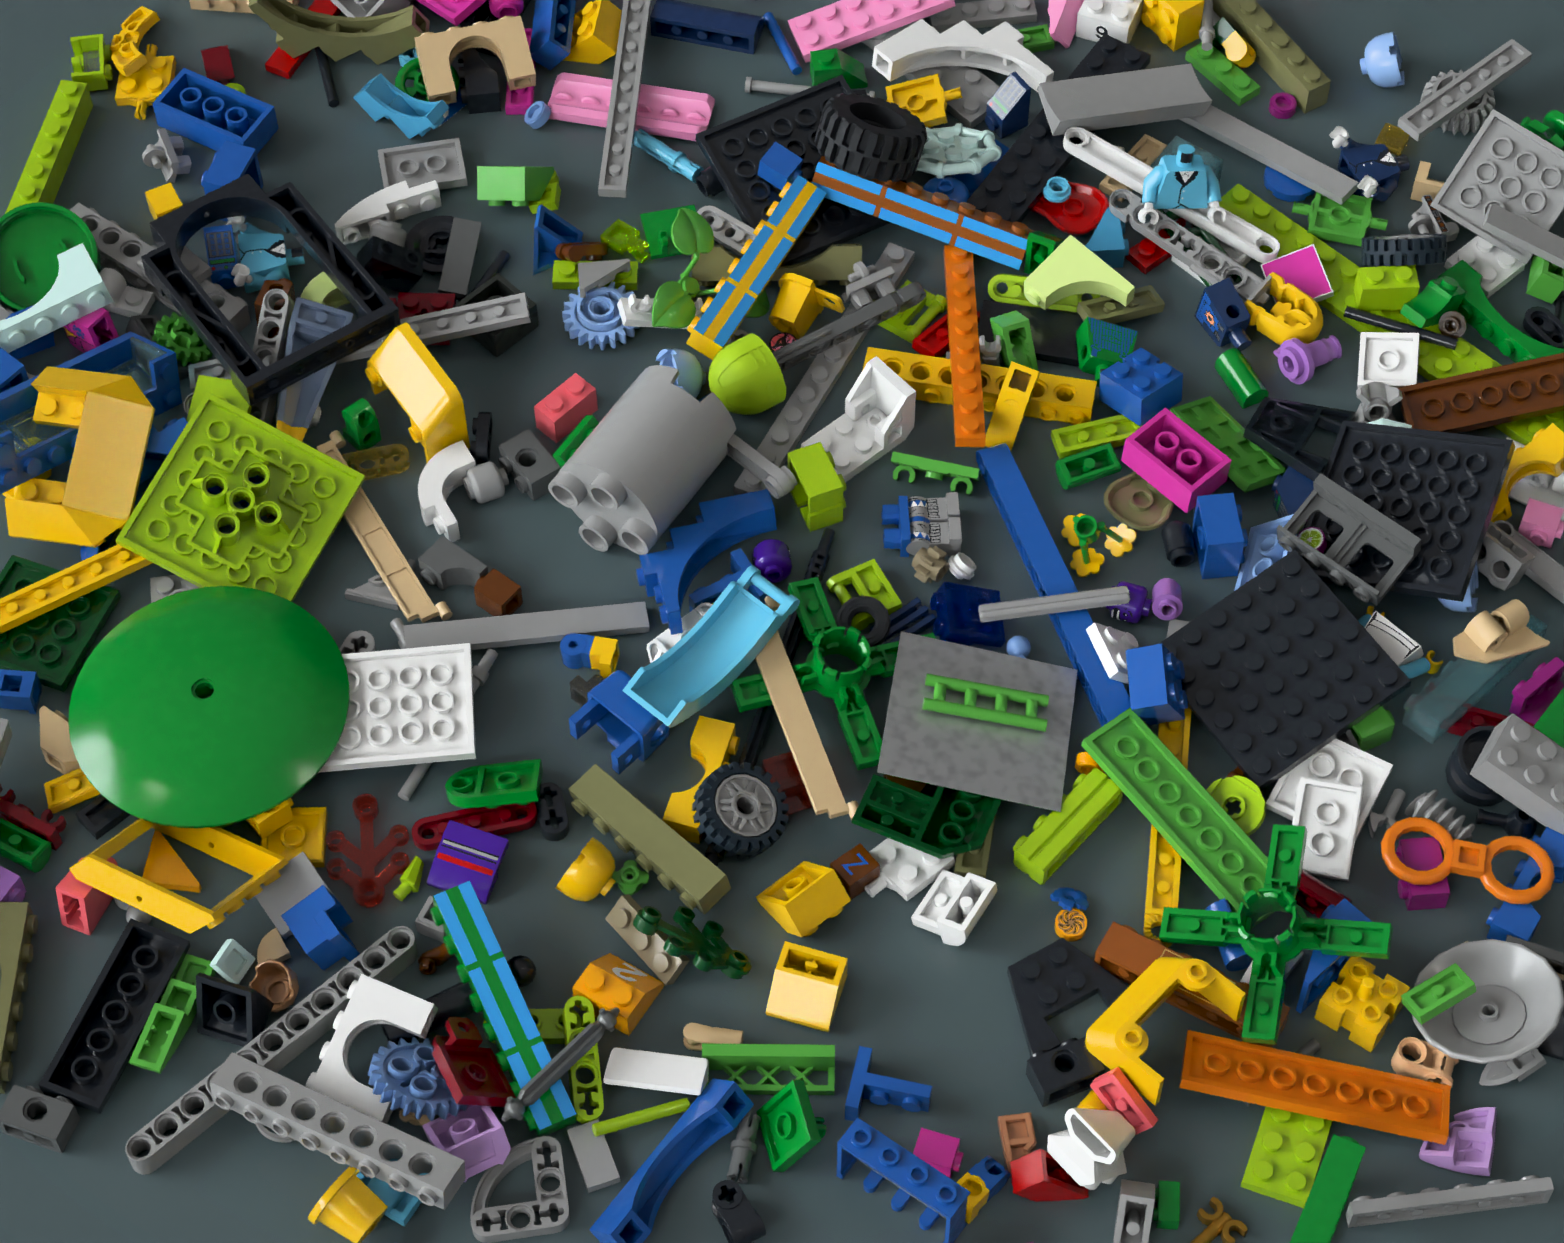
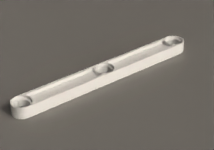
(1132, 173)

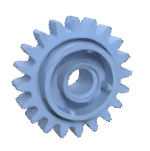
(597, 317)

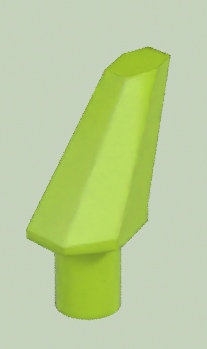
(410, 879)

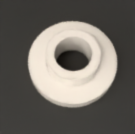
(961, 566)

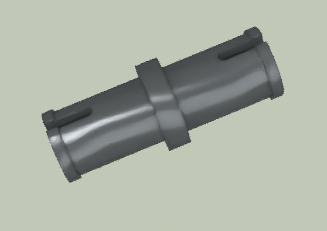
(743, 1148)

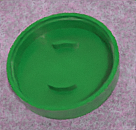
(29, 250)

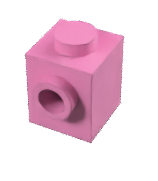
(1541, 523)

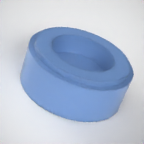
(537, 114)

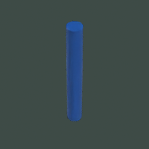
(782, 43)

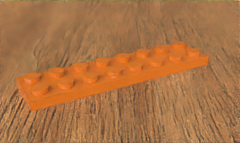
(1316, 1087)

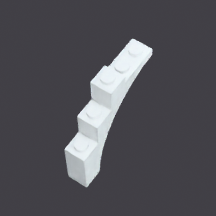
(961, 45)

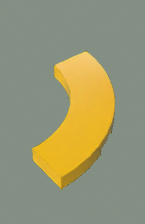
(126, 43)

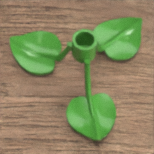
(673, 300)

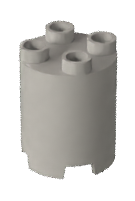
(643, 462)

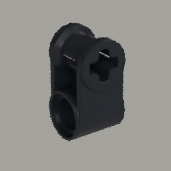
(737, 1219)

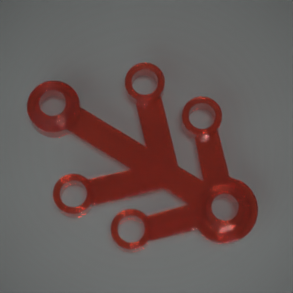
(367, 857)

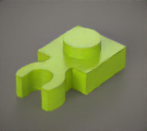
(550, 197)

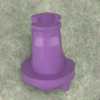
(1300, 359)

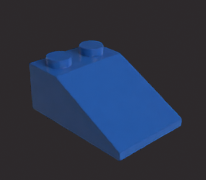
(1325, 968)

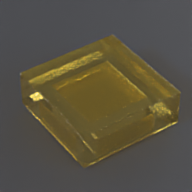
(1393, 138)

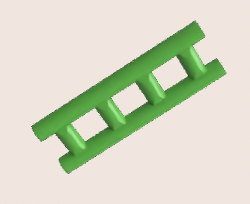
(1001, 695)

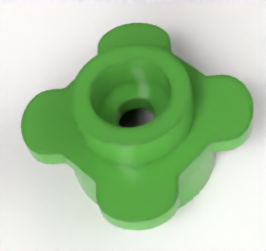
(633, 885)

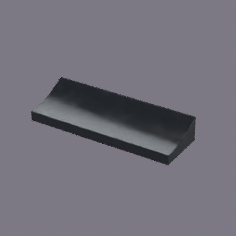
(114, 1016)

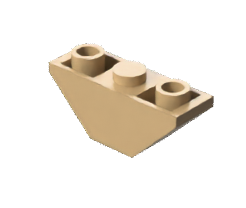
(56, 740)

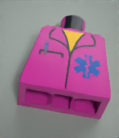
(91, 330)

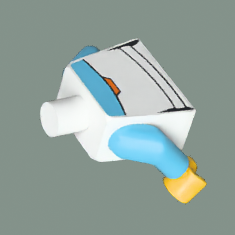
(1398, 645)

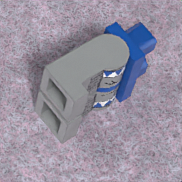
(923, 524)

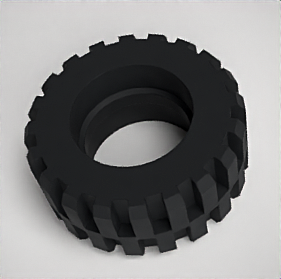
(870, 137)

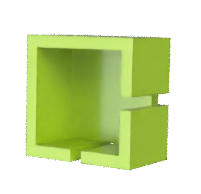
(817, 486)

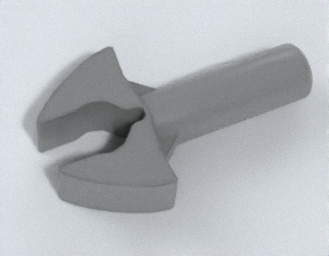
(1389, 814)

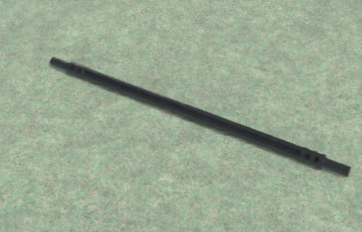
(790, 642)

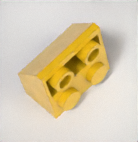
(595, 32)
(807, 986)

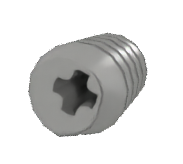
(1427, 807)

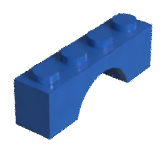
(1523, 919)

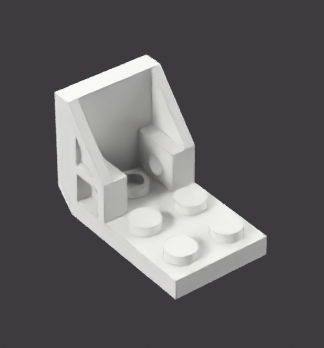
(874, 422)

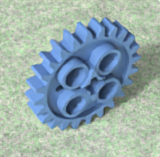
(411, 1080)

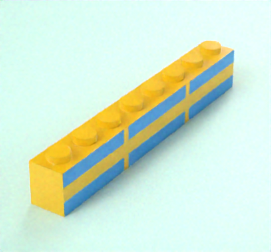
(756, 267)

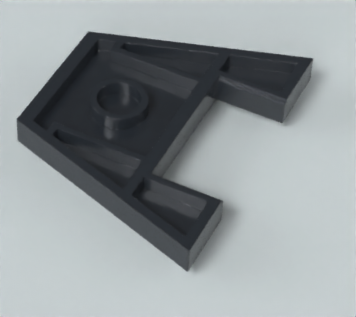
(1285, 428)
(1053, 983)

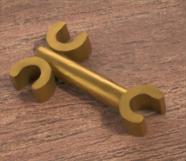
(1218, 1223)

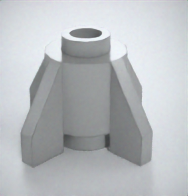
(1376, 402)

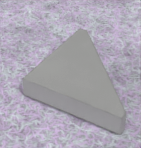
(599, 273)
(375, 592)

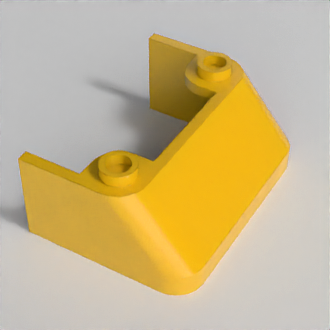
(420, 388)
(1117, 1033)

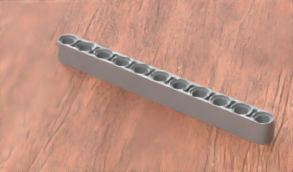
(279, 1033)

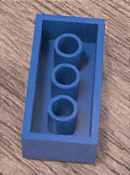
(214, 113)

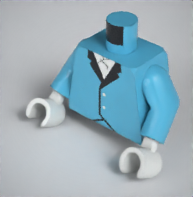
(1181, 183)
(261, 256)

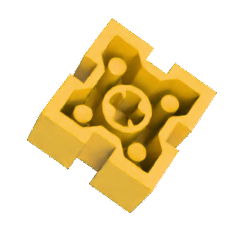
(1361, 1002)

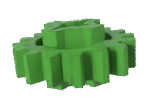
(181, 339)

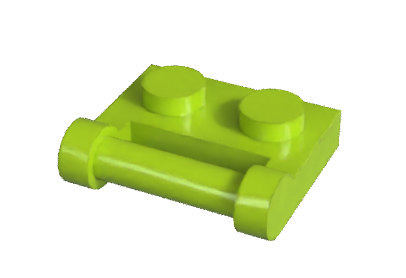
(899, 322)
(867, 581)

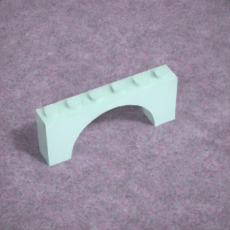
(74, 294)

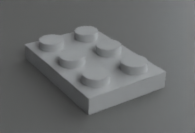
(424, 163)

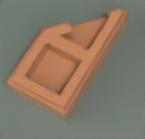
(1016, 1136)

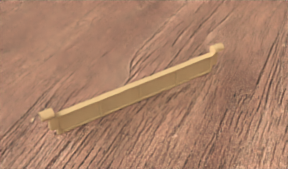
(384, 551)
(800, 729)

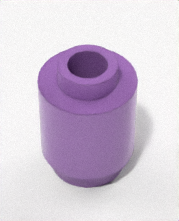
(1167, 599)

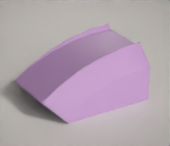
(472, 1136)

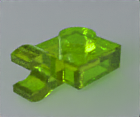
(624, 237)

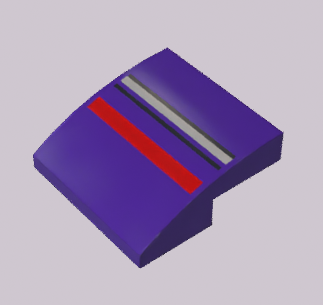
(467, 856)

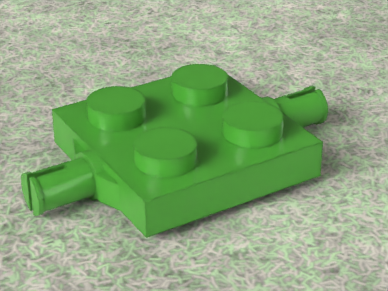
(1339, 222)

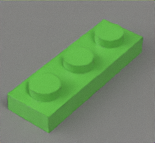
(1223, 74)

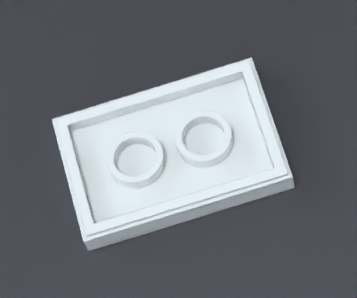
(1332, 821)

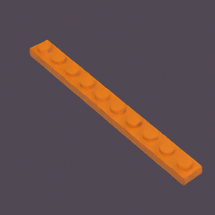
(964, 348)

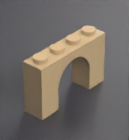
(503, 37)

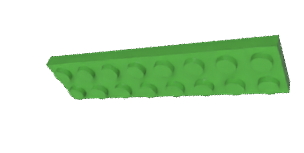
(1179, 808)

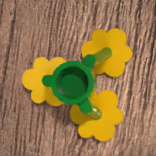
(1085, 530)

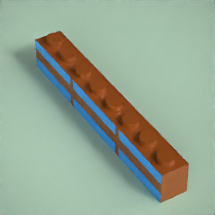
(927, 214)

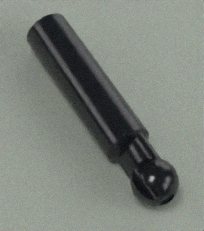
(456, 1001)

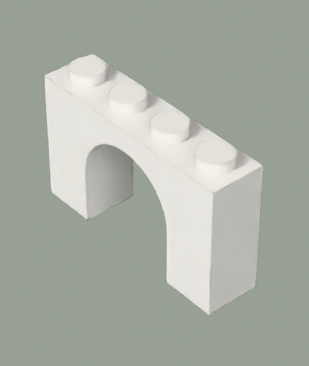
(369, 1005)

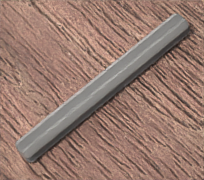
(1054, 604)

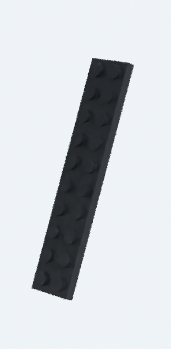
(1037, 155)

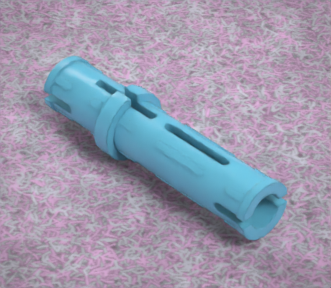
(674, 160)

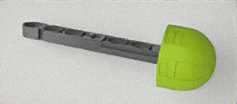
(750, 375)

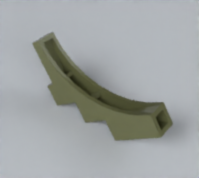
(339, 36)

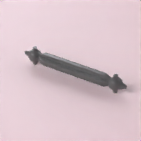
(560, 1064)

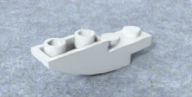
(387, 204)

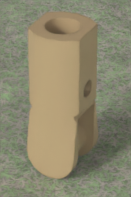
(696, 1034)

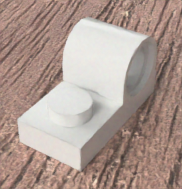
(127, 299)

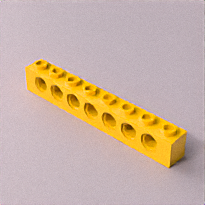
(1053, 397)

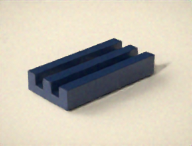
(904, 616)

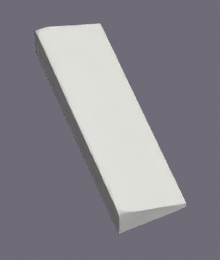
(657, 1071)

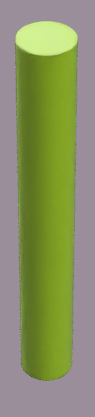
(640, 1117)

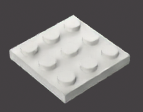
(1338, 764)

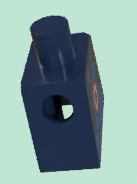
(1224, 315)

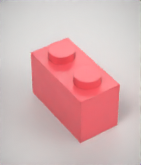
(565, 407)

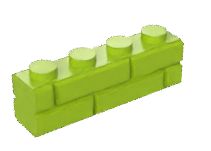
(1062, 832)

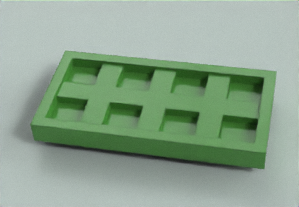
(1250, 464)

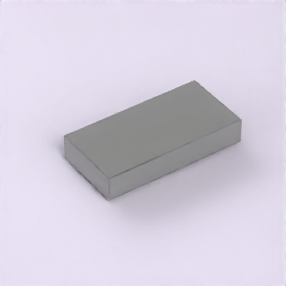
(593, 1157)

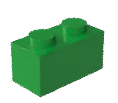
(1168, 1205)

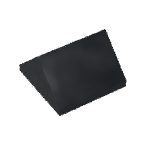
(230, 1010)

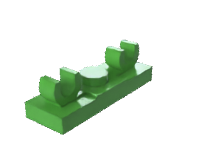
(935, 470)

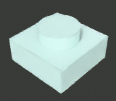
(232, 961)

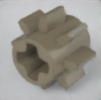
(930, 564)

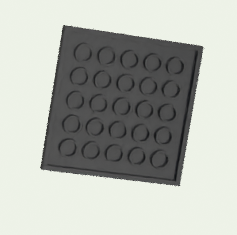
(793, 121)
(1430, 485)
(1281, 670)

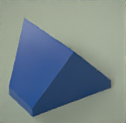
(548, 233)

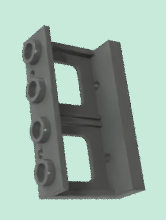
(1361, 527)

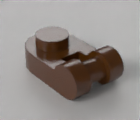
(576, 250)

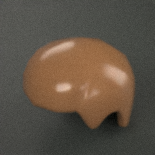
(276, 983)

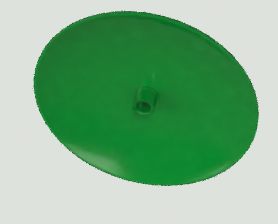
(217, 759)

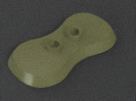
(1137, 503)

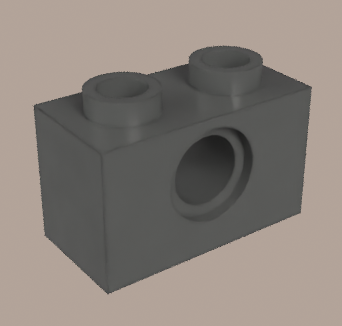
(528, 464)
(49, 1132)

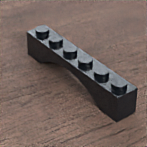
(480, 80)

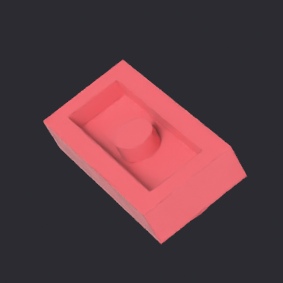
(1121, 1096)

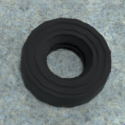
(872, 607)

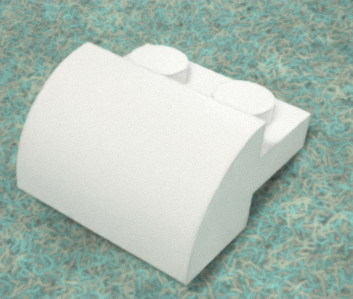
(954, 906)

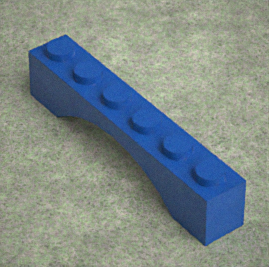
(706, 1121)

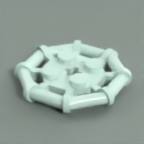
(957, 151)

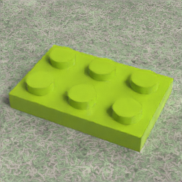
(1286, 1155)

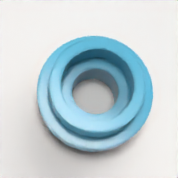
(1057, 190)

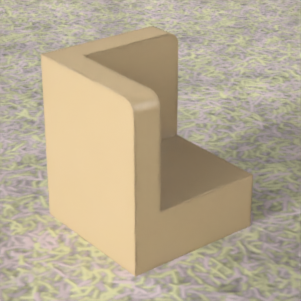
(1425, 185)

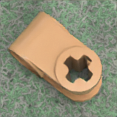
(1426, 1064)

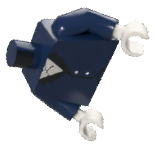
(1369, 165)

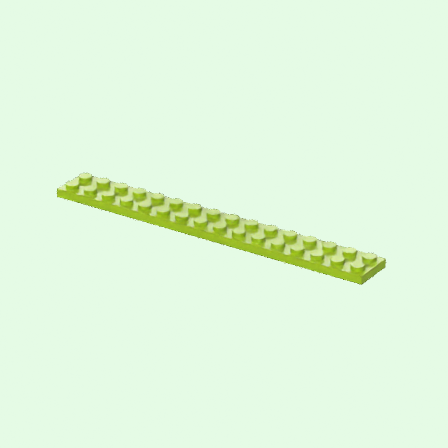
(1434, 360)

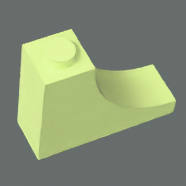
(1073, 271)

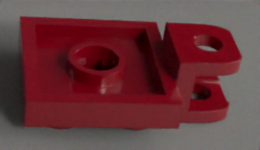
(416, 304)
(468, 1069)

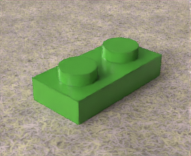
(1438, 993)

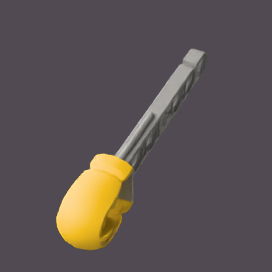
(1296, 318)

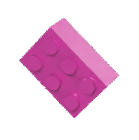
(1175, 459)

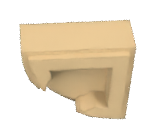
(272, 948)

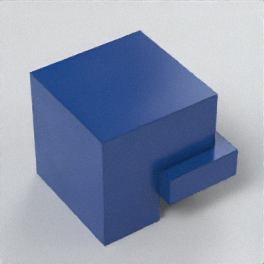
(319, 927)

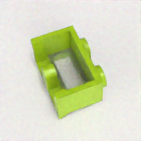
(91, 61)

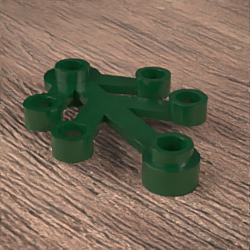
(693, 942)

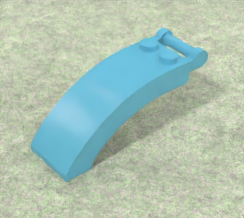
(711, 651)

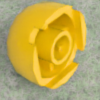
(589, 873)

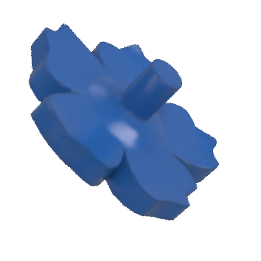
(1069, 898)

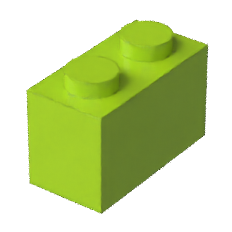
(1385, 287)

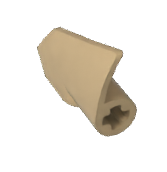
(1498, 635)

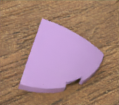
(1468, 1145)

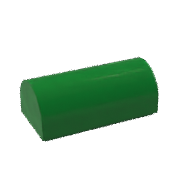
(1240, 378)
(1087, 466)
(23, 847)

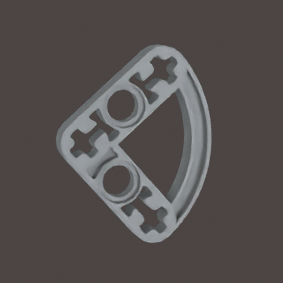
(545, 1200)

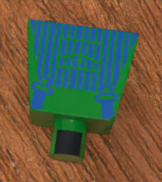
(1102, 345)

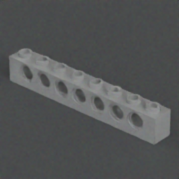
(124, 249)
(355, 1129)

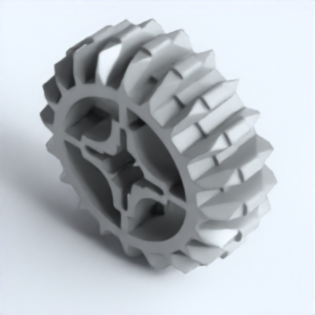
(1469, 118)

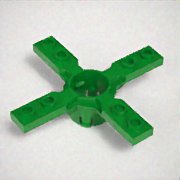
(846, 691)
(1269, 958)

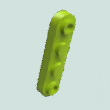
(1016, 296)

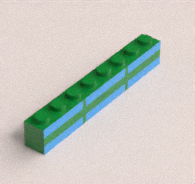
(501, 1004)

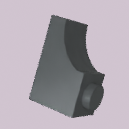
(450, 565)

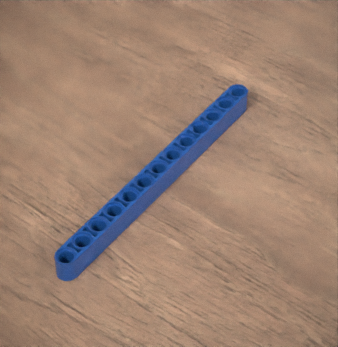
(1049, 577)

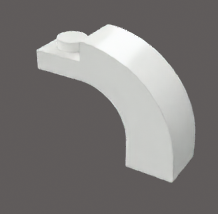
(438, 479)

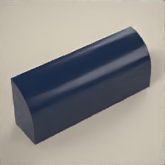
(706, 25)

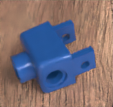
(625, 722)

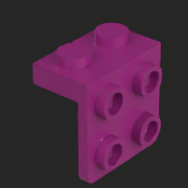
(1538, 692)

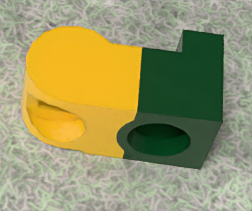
(1235, 45)

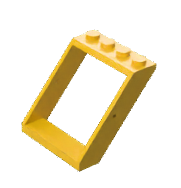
(165, 904)

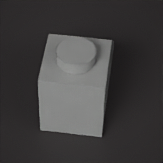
(1134, 1212)

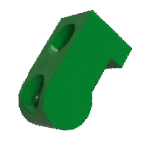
(360, 421)

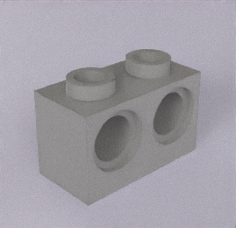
(1502, 549)

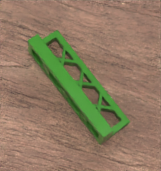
(773, 1059)

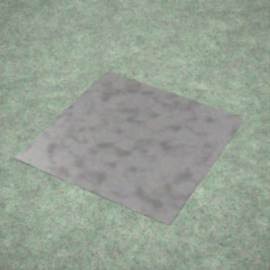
(970, 752)

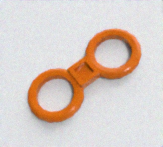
(1468, 860)

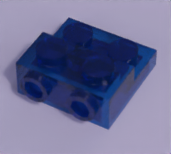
(959, 615)

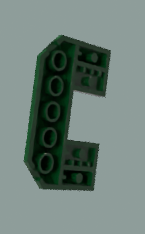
(938, 826)

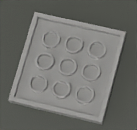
(1506, 169)

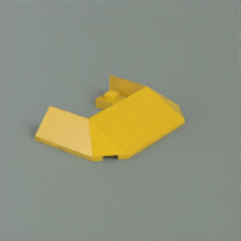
(105, 464)

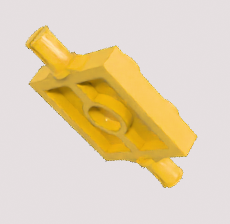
(146, 83)
(923, 98)

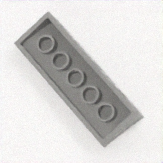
(1123, 99)

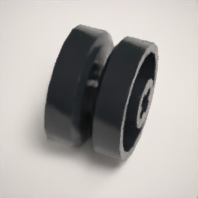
(1461, 763)

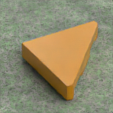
(167, 868)

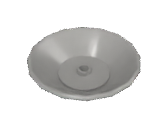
(1510, 985)

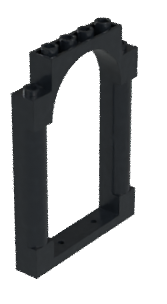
(293, 214)

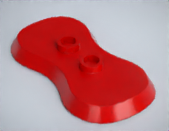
(1078, 213)

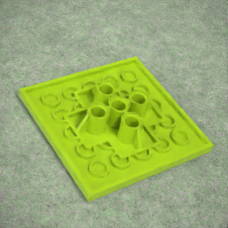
(224, 447)

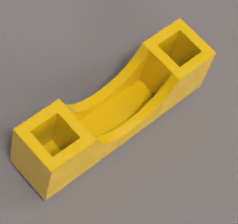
(1540, 455)
(710, 746)

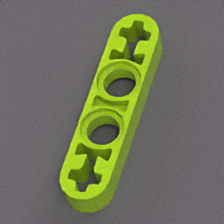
(589, 1060)

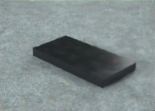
(1051, 330)

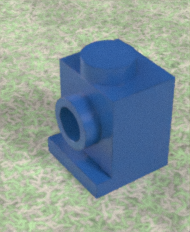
(19, 690)

